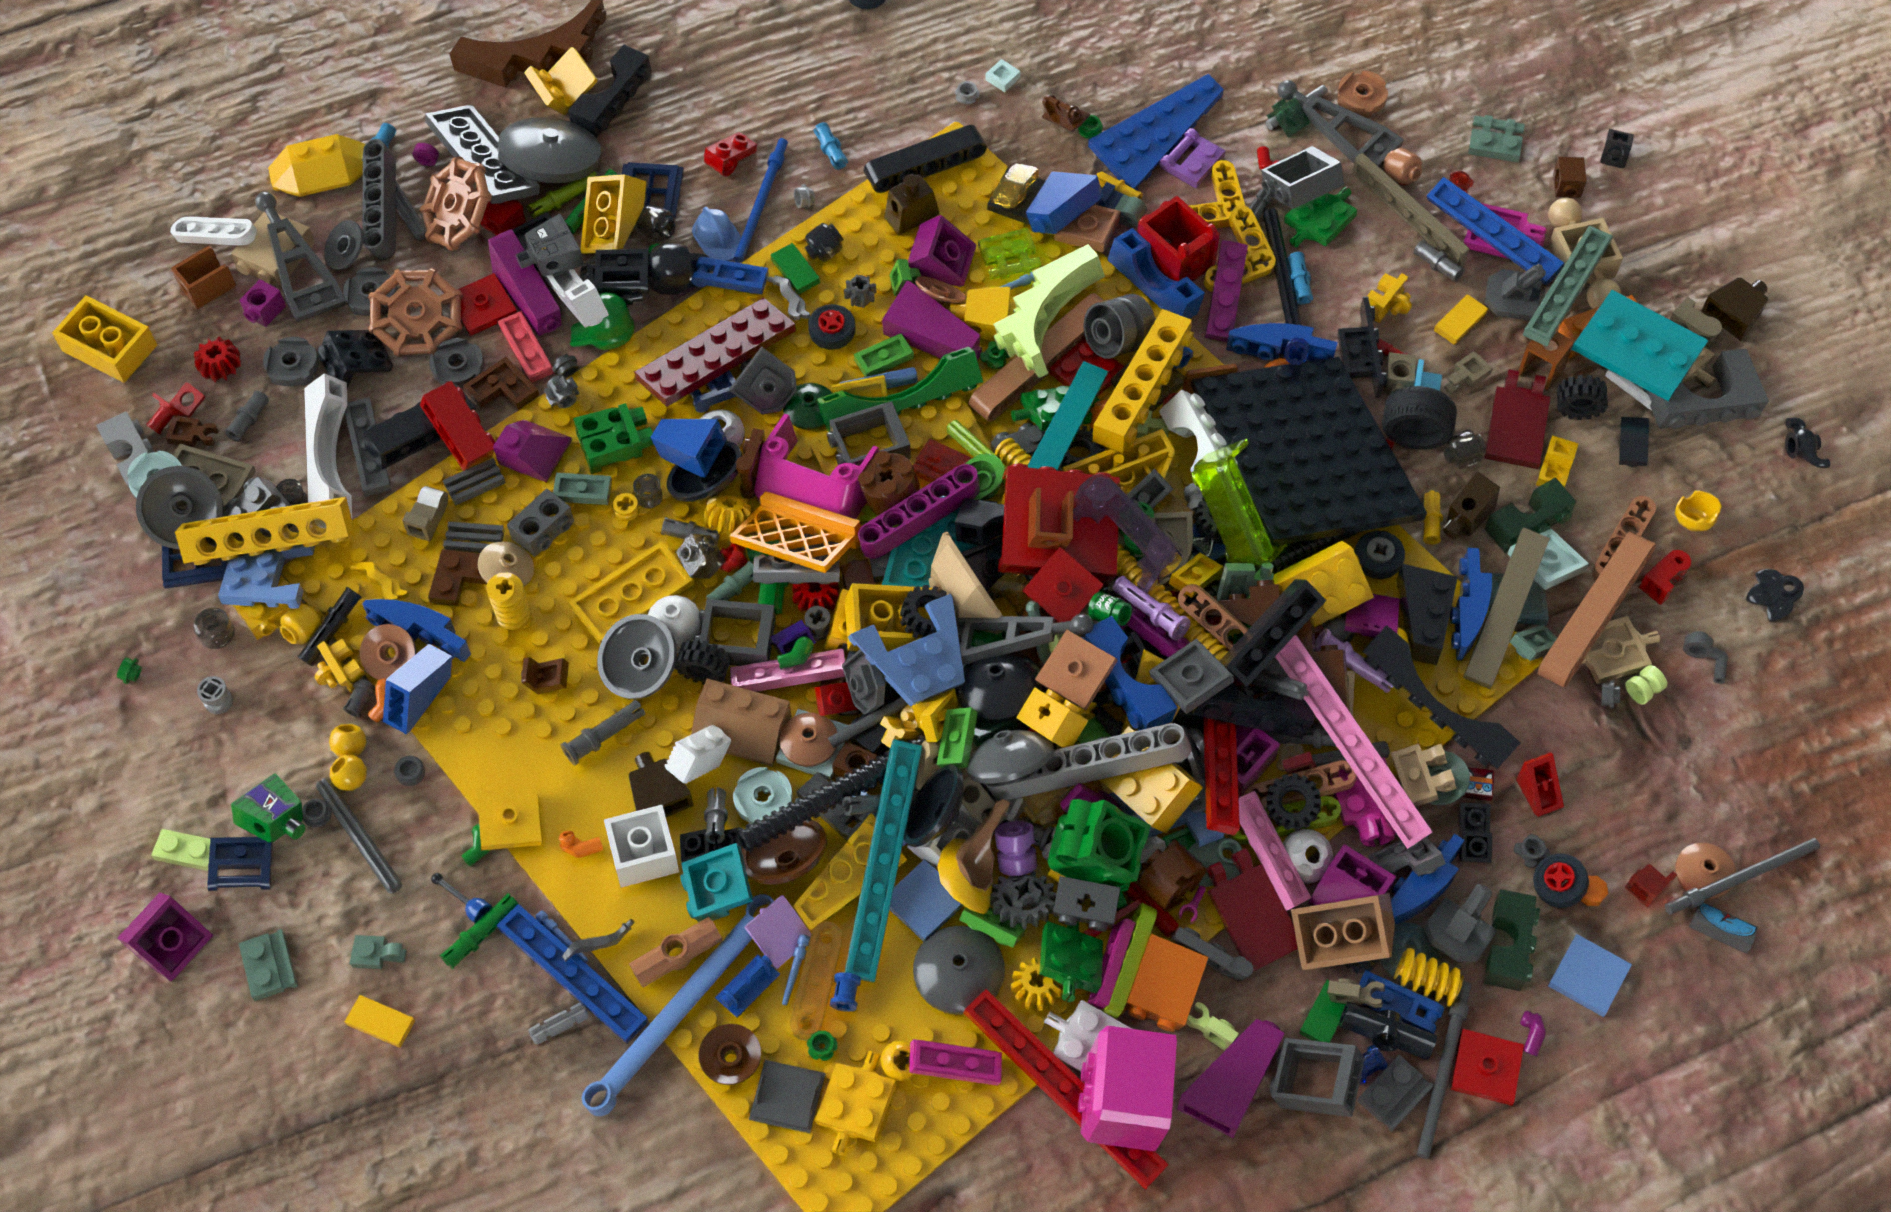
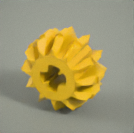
(726, 513)
(1034, 995)

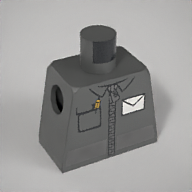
(551, 248)

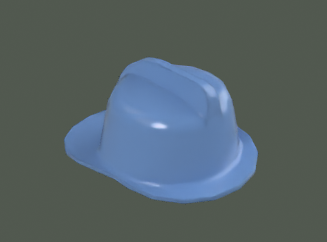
(716, 234)

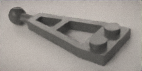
(1375, 149)
(311, 300)
(1044, 628)

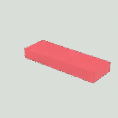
(525, 347)

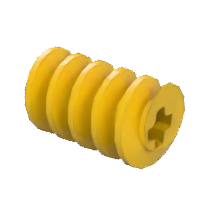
(508, 600)
(1429, 976)

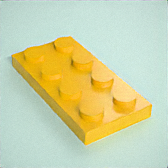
(631, 590)

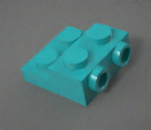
(716, 883)

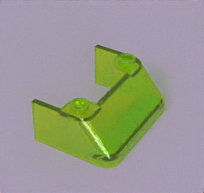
(1233, 507)

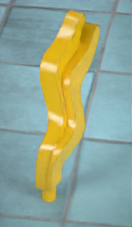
(390, 586)

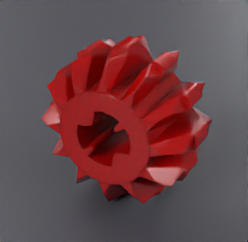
(217, 359)
(806, 595)

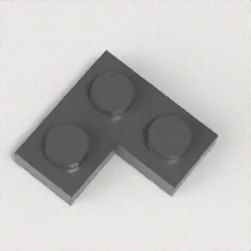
(1421, 857)

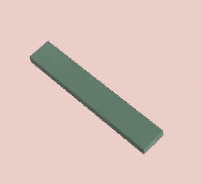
(1567, 286)

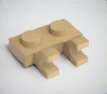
(1414, 774)

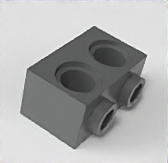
(536, 519)

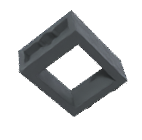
(1302, 177)
(864, 420)
(745, 611)
(1346, 1083)

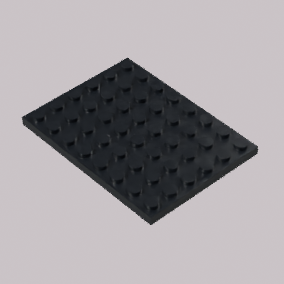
(1311, 451)

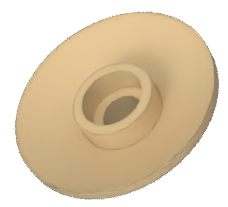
(493, 561)

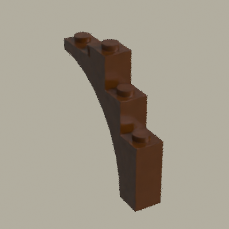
(501, 60)
(1249, 610)

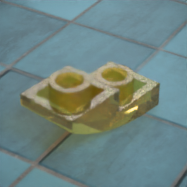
(1013, 185)

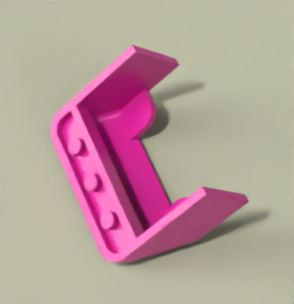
(834, 493)

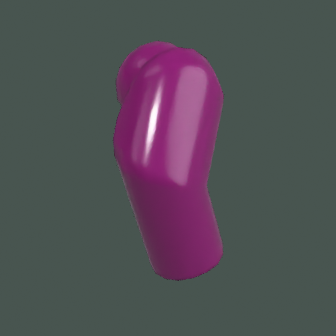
(1536, 1032)

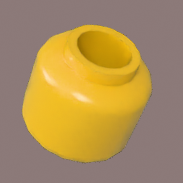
(300, 623)

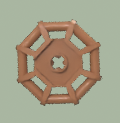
(461, 190)
(415, 326)

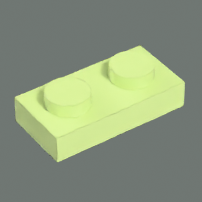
(182, 849)

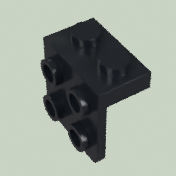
(353, 352)

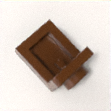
(545, 676)

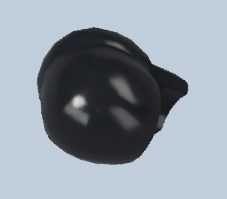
(672, 268)

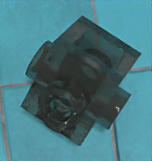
(700, 556)

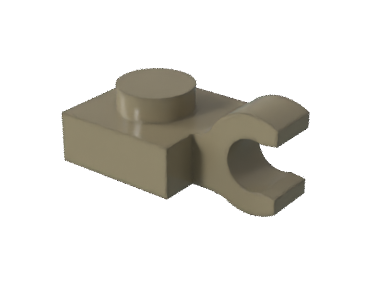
(1468, 370)
(1350, 991)

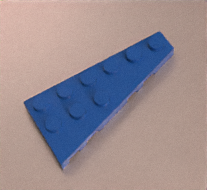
(1141, 141)

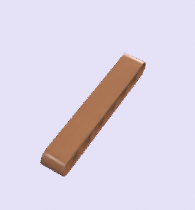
(1013, 379)
(1596, 609)

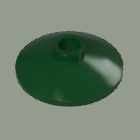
(806, 414)

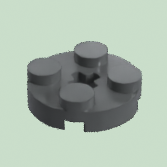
(356, 287)
(452, 350)
(291, 375)

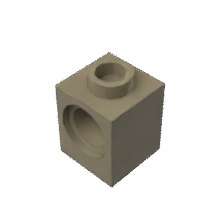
(1399, 365)

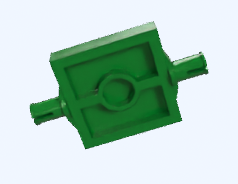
(1321, 218)
(1042, 405)
(1071, 959)

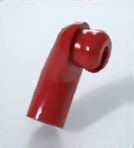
(1264, 157)

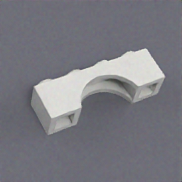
(1187, 417)

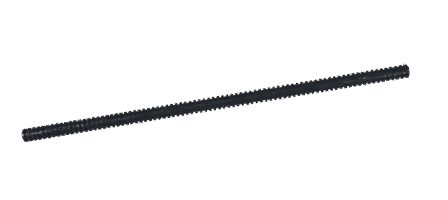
(874, 772)

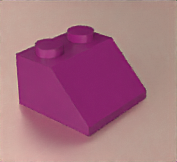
(942, 252)
(165, 936)

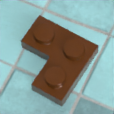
(501, 379)
(451, 573)

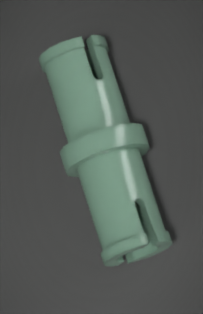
(733, 584)

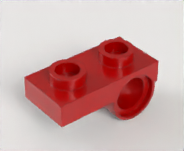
(725, 154)
(834, 699)

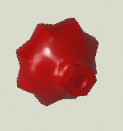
(735, 558)

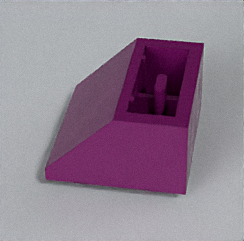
(1254, 755)
(1350, 878)

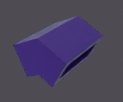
(785, 639)

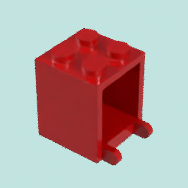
(1192, 238)

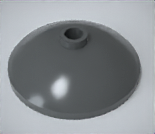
(158, 501)
(624, 652)
(1009, 756)
(952, 986)

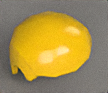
(1698, 511)

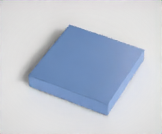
(923, 901)
(1590, 975)

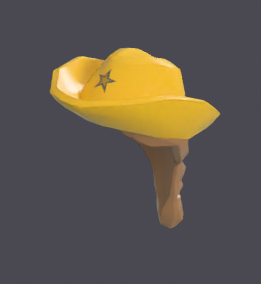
(968, 864)

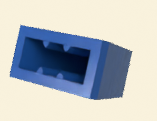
(1062, 201)
(689, 443)
(415, 687)

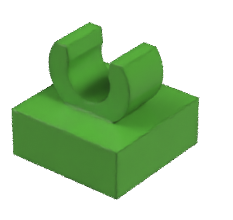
(901, 274)

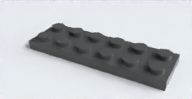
(470, 137)

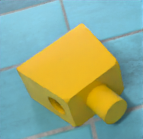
(983, 309)

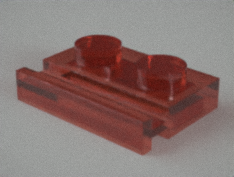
(937, 460)

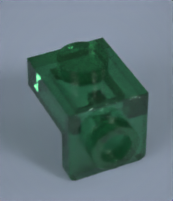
(1289, 115)

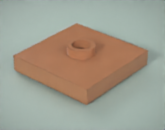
(1091, 227)
(1076, 670)

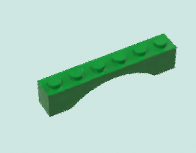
(952, 373)

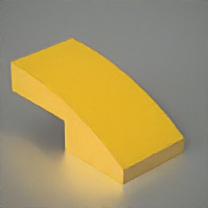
(1557, 461)

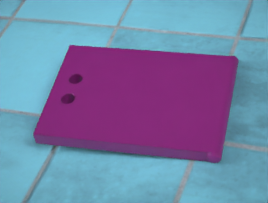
(1373, 616)

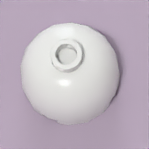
(680, 616)

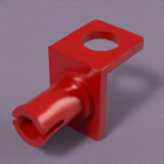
(174, 408)

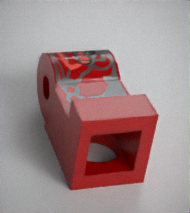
(1659, 579)

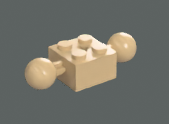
(1566, 217)

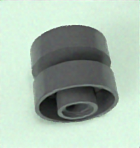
(1118, 325)

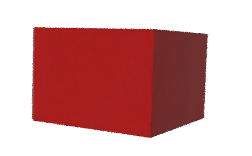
(1541, 784)

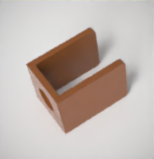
(203, 277)
(1556, 357)
(1036, 538)

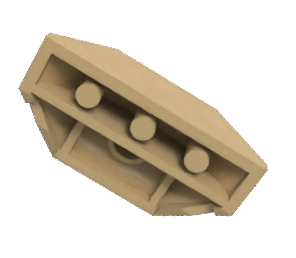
(955, 576)

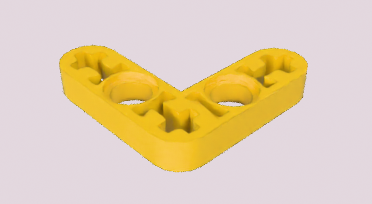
(1222, 207)
(1254, 253)

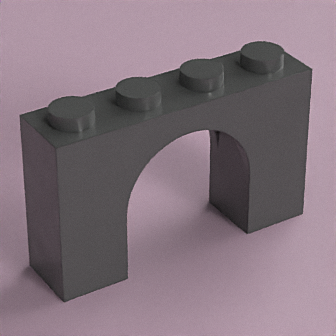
(1740, 389)

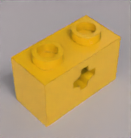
(1052, 718)

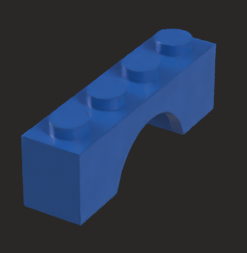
(1133, 258)
(1144, 704)

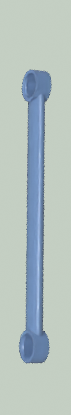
(672, 1013)

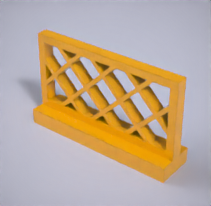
(801, 520)

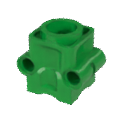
(1098, 844)

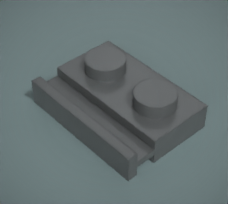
(1395, 1093)

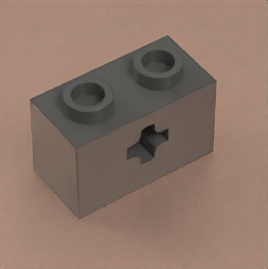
(1075, 891)

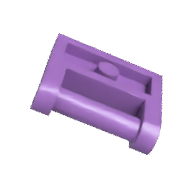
(1198, 163)

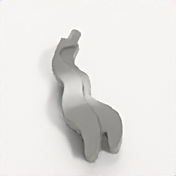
(796, 306)

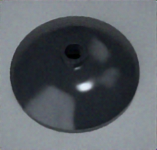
(692, 488)
(998, 686)
(935, 806)

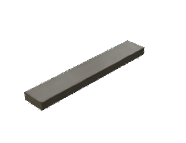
(1409, 209)
(1506, 608)

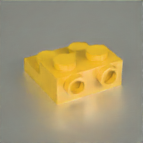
(261, 618)

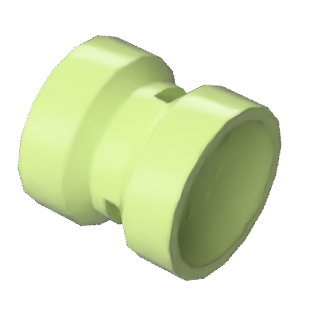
(1646, 684)

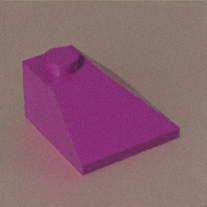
(530, 449)

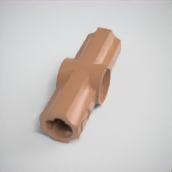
(692, 941)

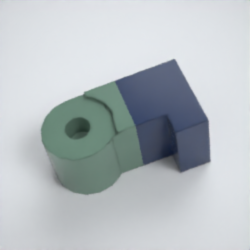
(1131, 208)

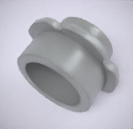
(967, 93)
(804, 196)

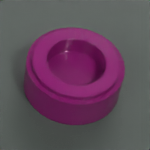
(425, 154)

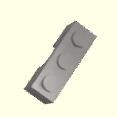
(124, 438)

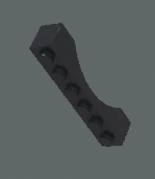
(1394, 657)

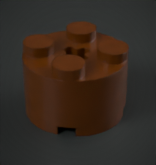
(888, 481)
(1171, 875)

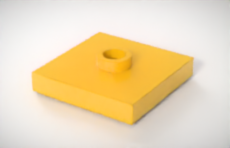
(509, 818)

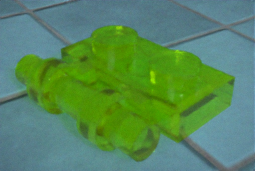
(1008, 247)

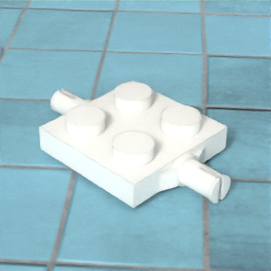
(1079, 1033)

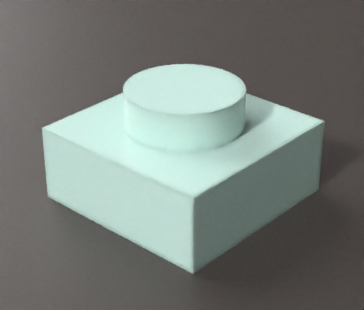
(1002, 75)

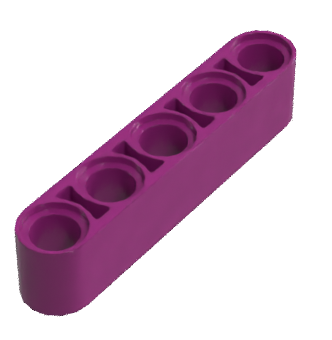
(905, 513)

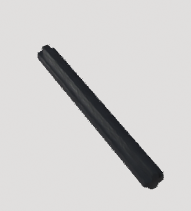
(1281, 267)

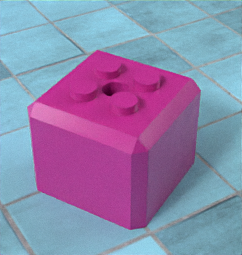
(1128, 1088)

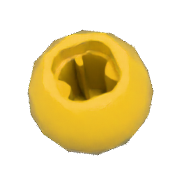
(347, 740)
(348, 772)
(896, 1060)

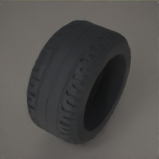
(1419, 417)

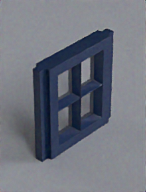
(674, 183)
(188, 577)

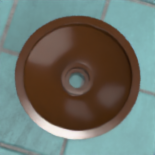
(787, 856)

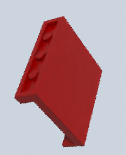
(1092, 544)

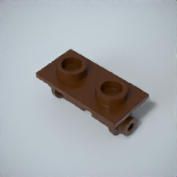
(1063, 114)

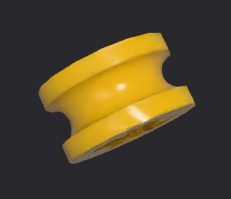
(619, 503)

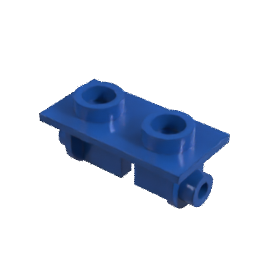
(748, 985)

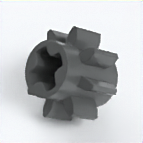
(860, 291)
(561, 391)

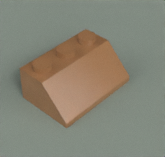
(745, 717)
(1344, 931)

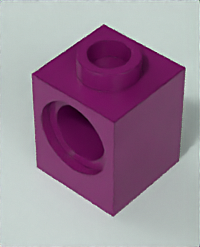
(262, 303)

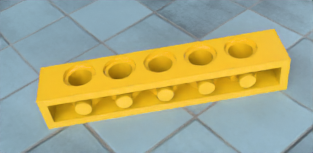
(1142, 381)
(195, 548)

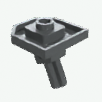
(1515, 292)
(765, 382)
(864, 682)
(1459, 929)

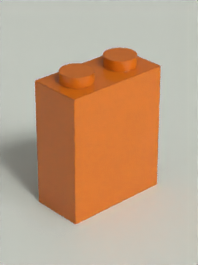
(1165, 983)

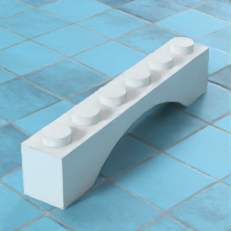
(578, 296)
(323, 414)

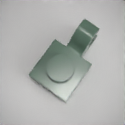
(372, 951)

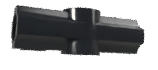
(1387, 1030)

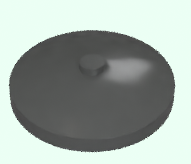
(549, 150)

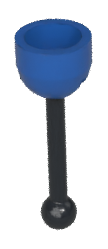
(474, 908)

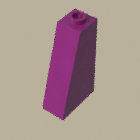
(524, 284)
(928, 324)
(1231, 1081)

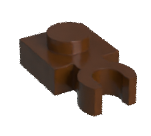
(189, 431)

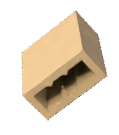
(258, 257)

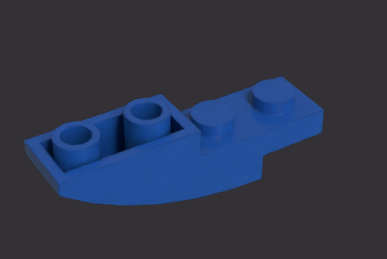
(1270, 340)
(1471, 605)
(418, 622)
(1419, 892)

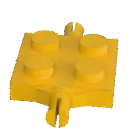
(855, 1102)

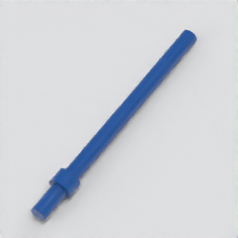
(774, 164)

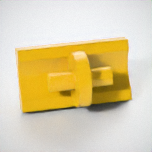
(1392, 298)
(336, 669)
(900, 728)

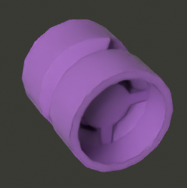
(1015, 850)

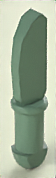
(1043, 650)

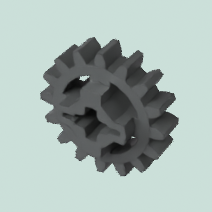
(1023, 899)

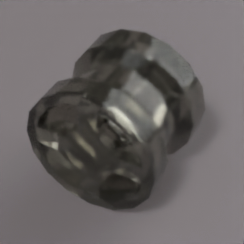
(651, 484)
(292, 486)

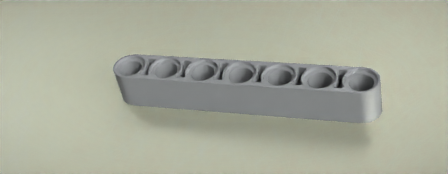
(1101, 763)

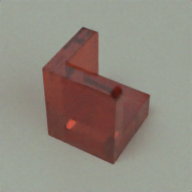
(1649, 884)

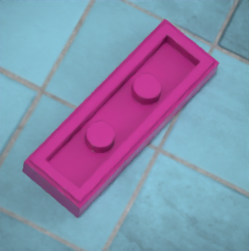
(1112, 962)
(955, 1062)

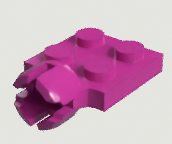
(1516, 219)
(1362, 812)

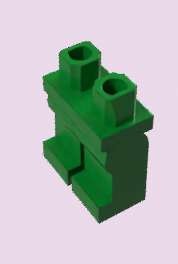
(612, 435)

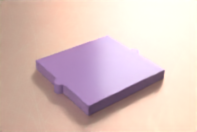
(777, 931)

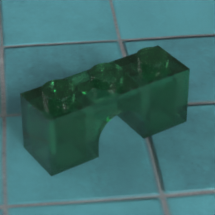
(1551, 506)
(1516, 916)

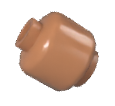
(1403, 166)

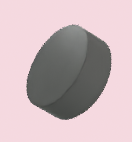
(409, 770)

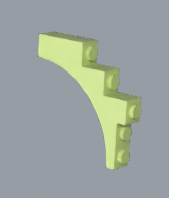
(1036, 308)

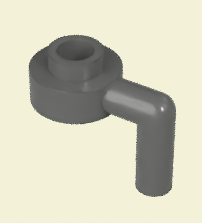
(1701, 646)

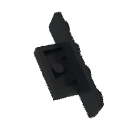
(1360, 349)

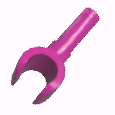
(1193, 905)

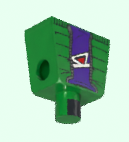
(269, 811)

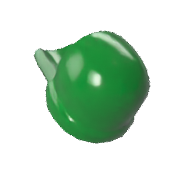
(610, 333)

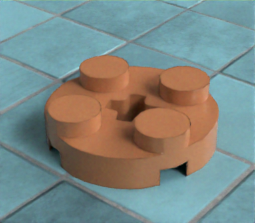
(1362, 104)

